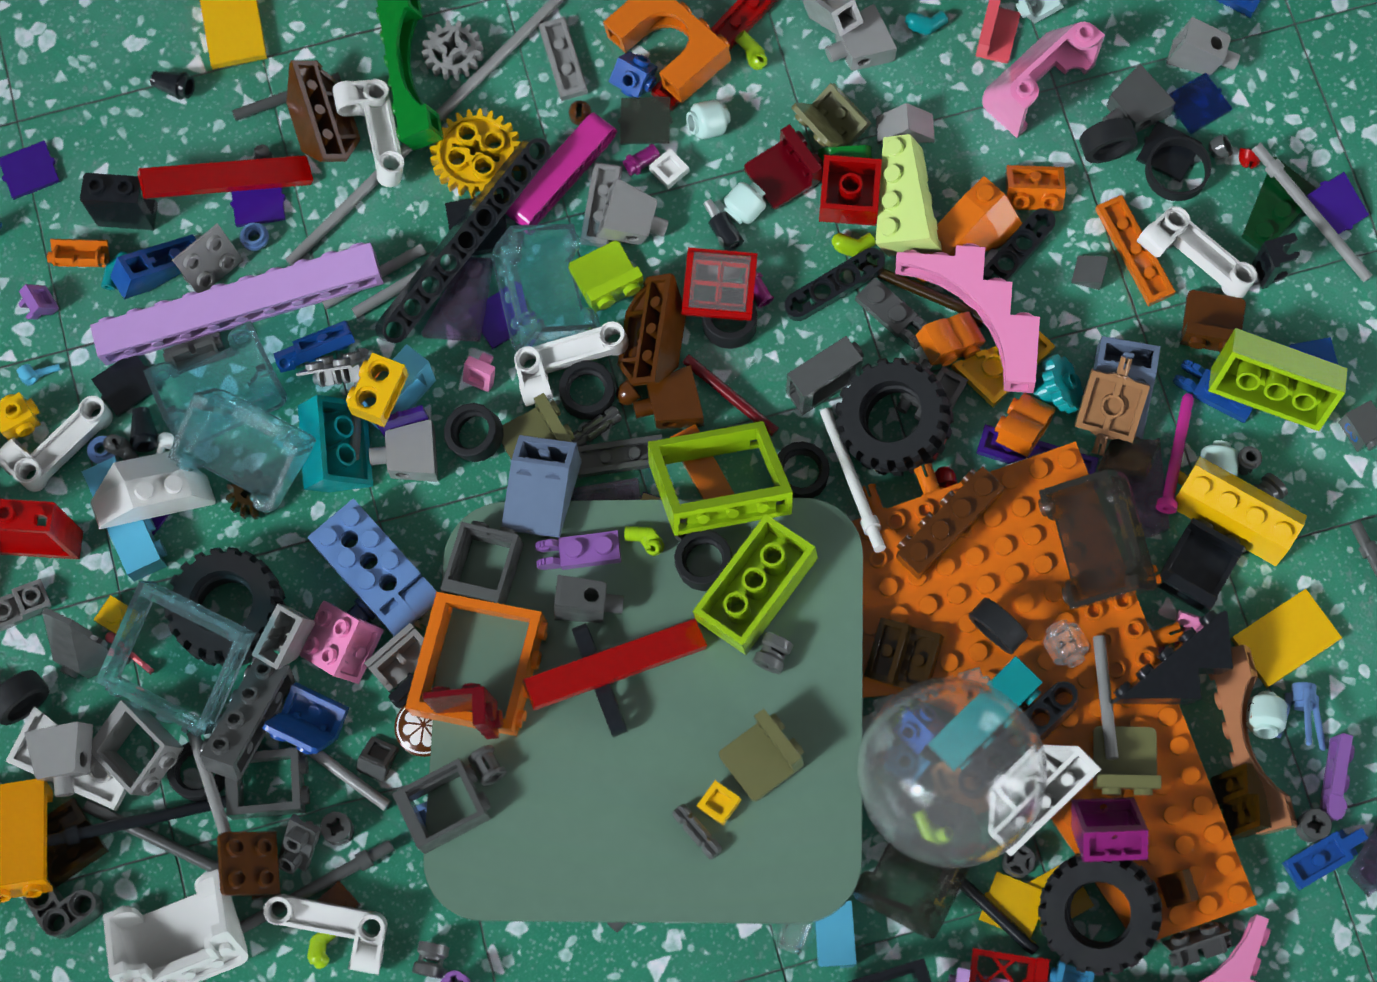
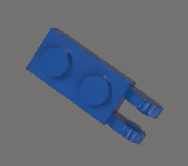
(1200, 392)

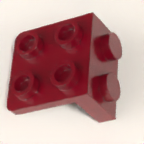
(785, 168)
(473, 698)

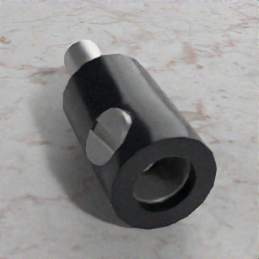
(723, 227)

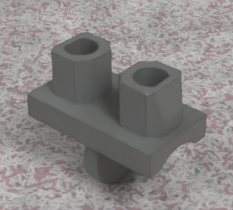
(298, 845)

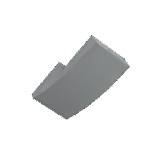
(23, 604)

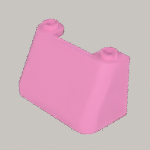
(1017, 87)

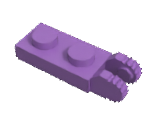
(581, 551)
(1335, 777)

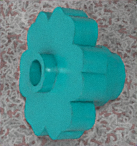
(1059, 385)

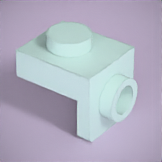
(1038, 9)

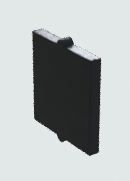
(1171, 160)
(123, 384)

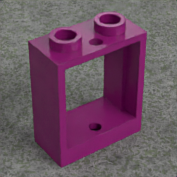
(1097, 826)

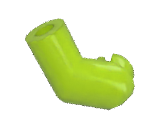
(754, 52)
(647, 536)
(317, 949)

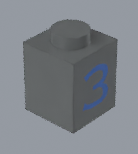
(1361, 426)

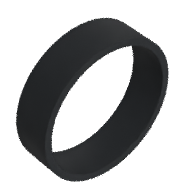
(1187, 143)

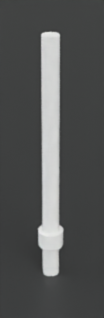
(869, 522)

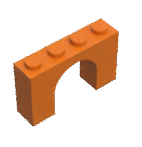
(697, 63)

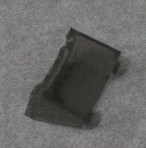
(1099, 538)
(910, 891)

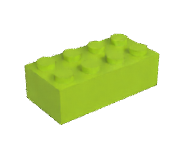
(1277, 379)
(755, 584)

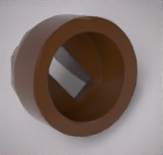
(586, 110)
(627, 393)

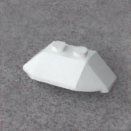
(148, 489)
(1067, 774)

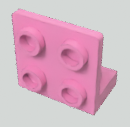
(341, 643)

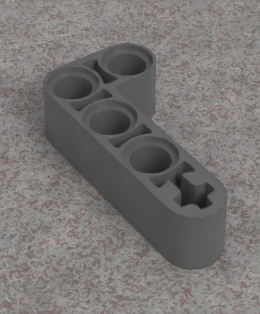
(68, 908)

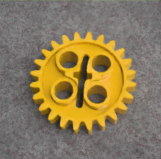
(485, 131)

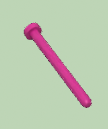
(1167, 503)

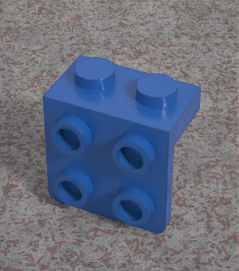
(307, 720)

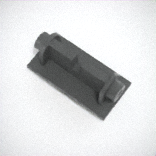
(193, 351)
(1184, 946)

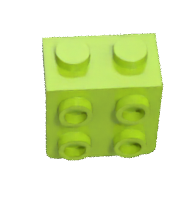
(606, 276)

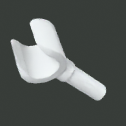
(164, 441)

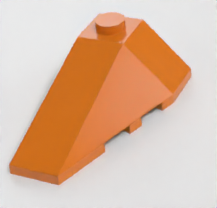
(979, 218)

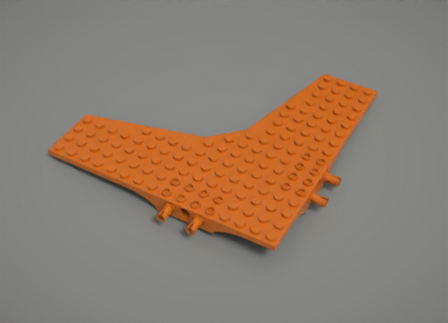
(1021, 566)

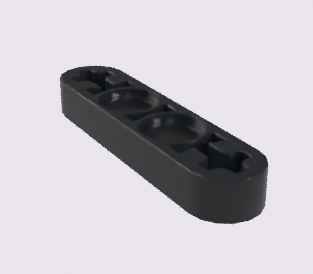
(1013, 252)
(832, 280)
(605, 693)

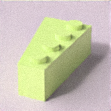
(905, 202)

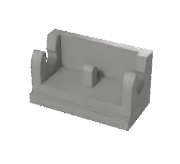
(396, 658)

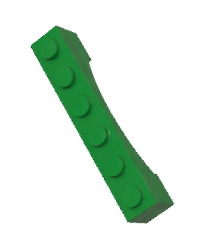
(416, 121)

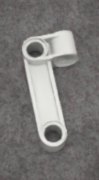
(357, 99)
(1176, 229)
(562, 354)
(57, 447)
(336, 921)

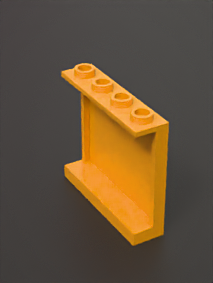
(24, 839)

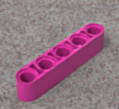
(562, 170)

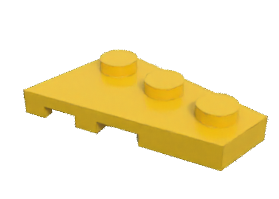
(986, 370)

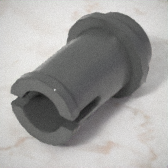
(1249, 459)

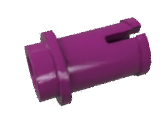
(640, 160)
(761, 293)

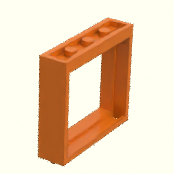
(433, 645)

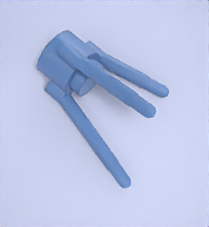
(1304, 699)

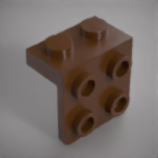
(1210, 319)
(248, 864)

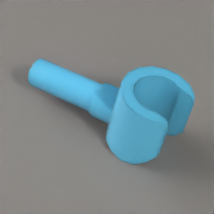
(30, 377)

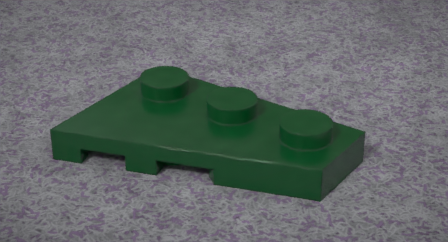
(1274, 209)

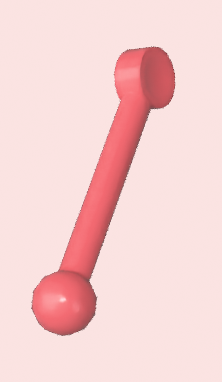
(109, 637)

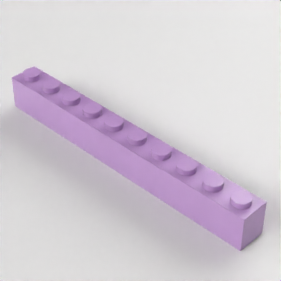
(233, 304)

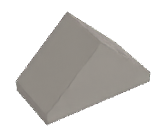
(906, 120)

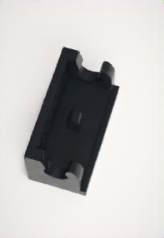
(1272, 257)

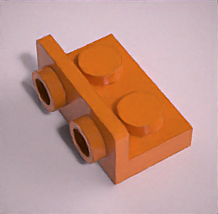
(1035, 187)

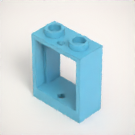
(417, 383)

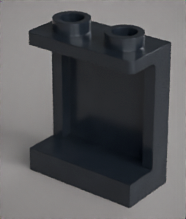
(117, 201)
(1200, 565)

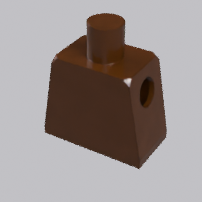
(672, 401)

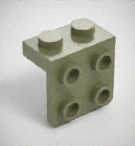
(832, 118)
(539, 423)
(762, 756)
(1136, 762)

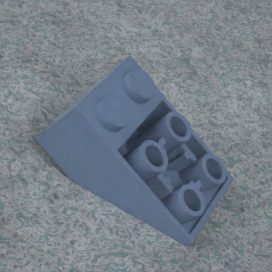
(1142, 368)
(540, 485)

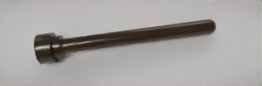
(926, 292)

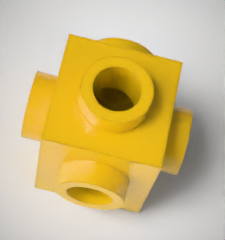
(18, 416)

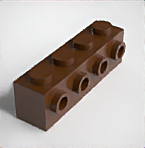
(957, 514)

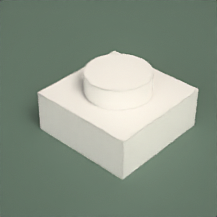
(669, 168)

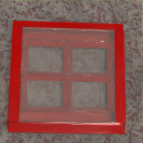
(719, 284)

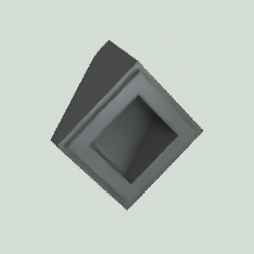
(1090, 271)
(376, 758)

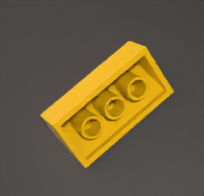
(1240, 509)

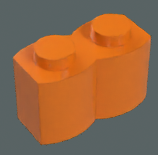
(950, 339)
(1025, 424)

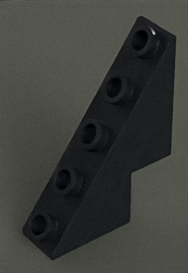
(1177, 672)

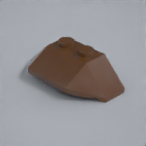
(313, 111)
(653, 331)

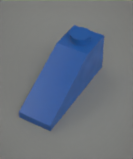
(148, 267)

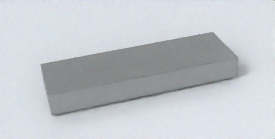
(563, 58)
(601, 180)

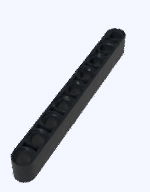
(450, 245)

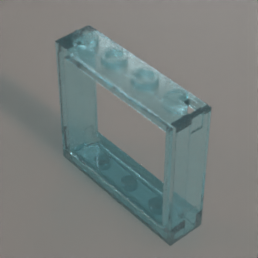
(127, 634)

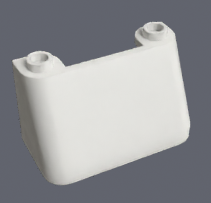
(178, 941)

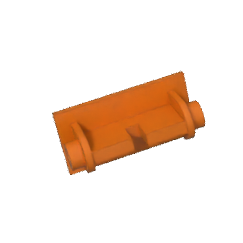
(79, 252)

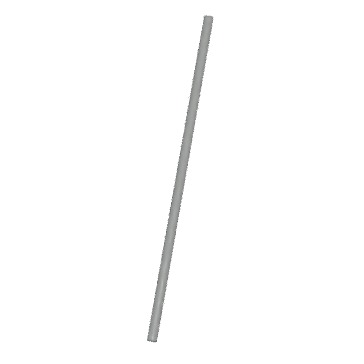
(444, 110)

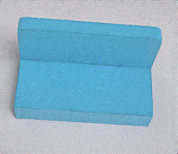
(836, 939)

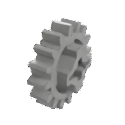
(444, 42)

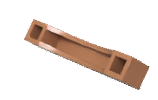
(1233, 693)

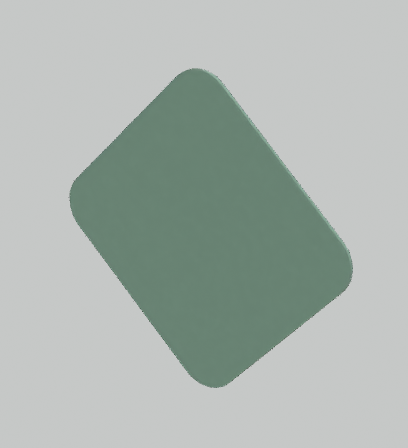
(588, 815)

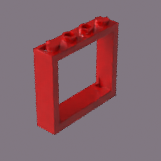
(24, 537)

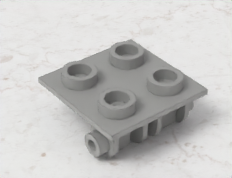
(207, 259)
(332, 371)

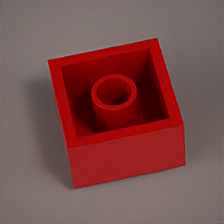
(850, 190)

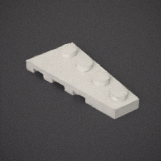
(96, 786)

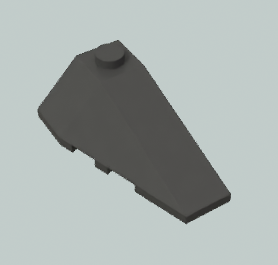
(74, 646)

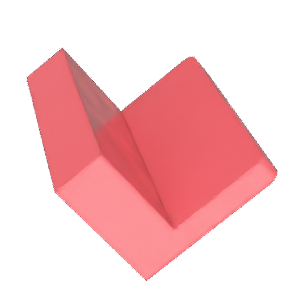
(997, 33)

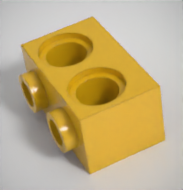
(385, 390)

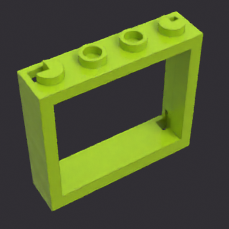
(727, 509)

